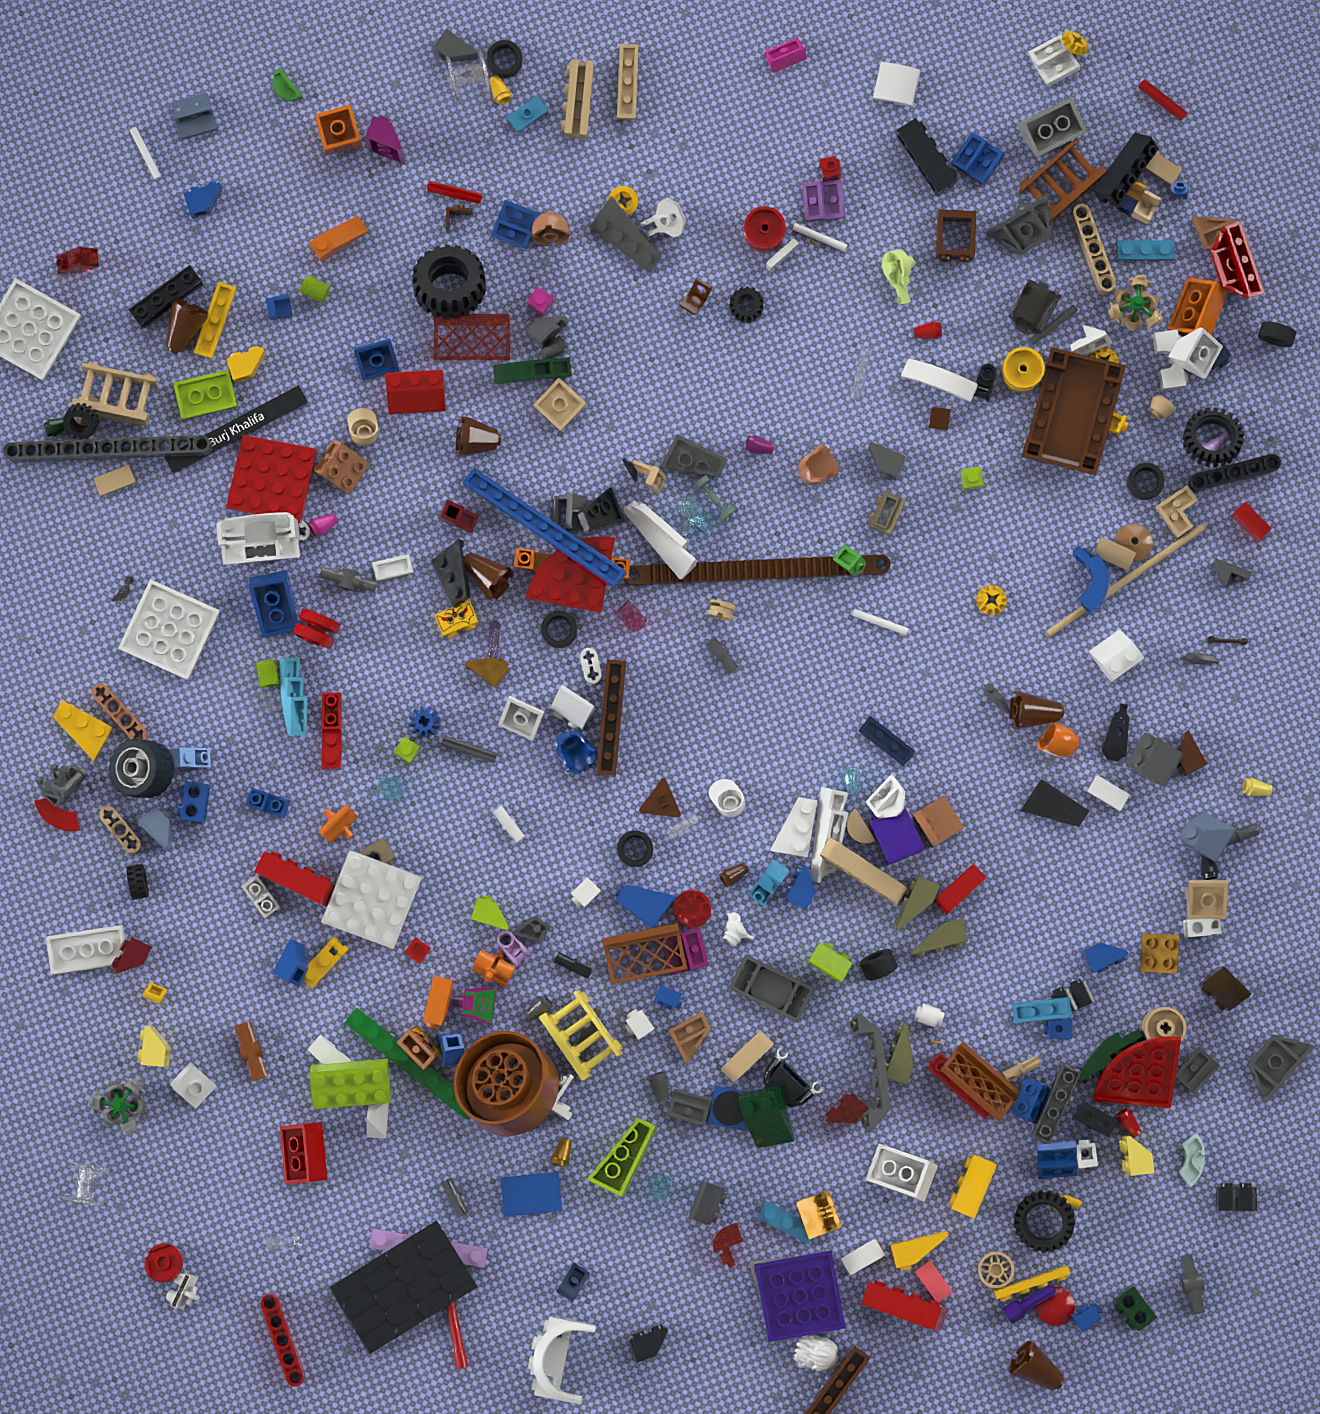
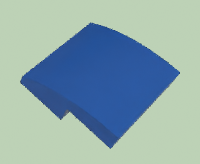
(977, 158)
(515, 224)
(1057, 1160)

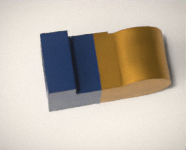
(1131, 199)

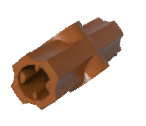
(251, 1051)

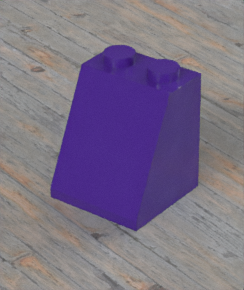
(896, 837)

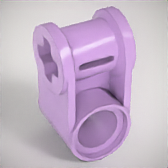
(513, 948)

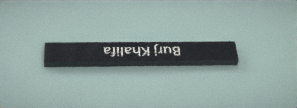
(243, 425)

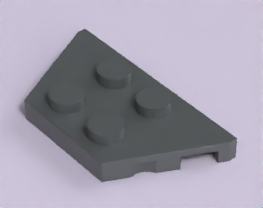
(1026, 227)
(1276, 1063)

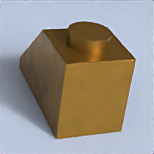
(489, 669)

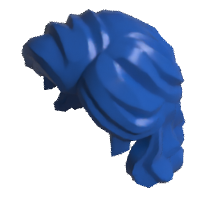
(575, 751)

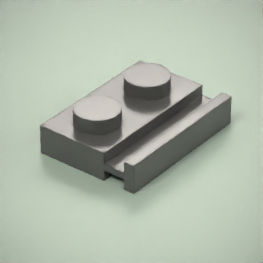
(1196, 1070)
(689, 1107)

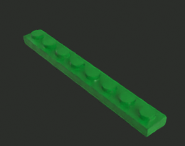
(387, 1045)

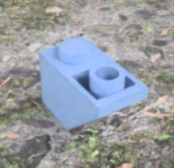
(190, 758)

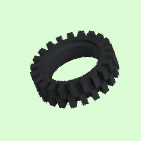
(1208, 456)
(1029, 1238)

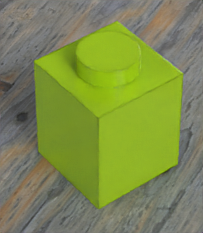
(971, 478)
(407, 750)

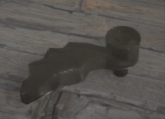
(123, 592)

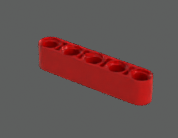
(282, 1350)

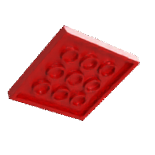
(271, 477)

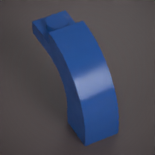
(1095, 595)

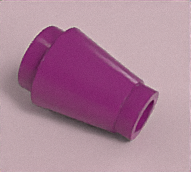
(759, 445)

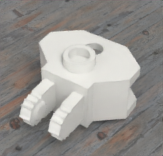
(664, 219)

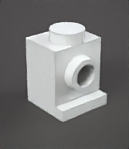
(1091, 1159)

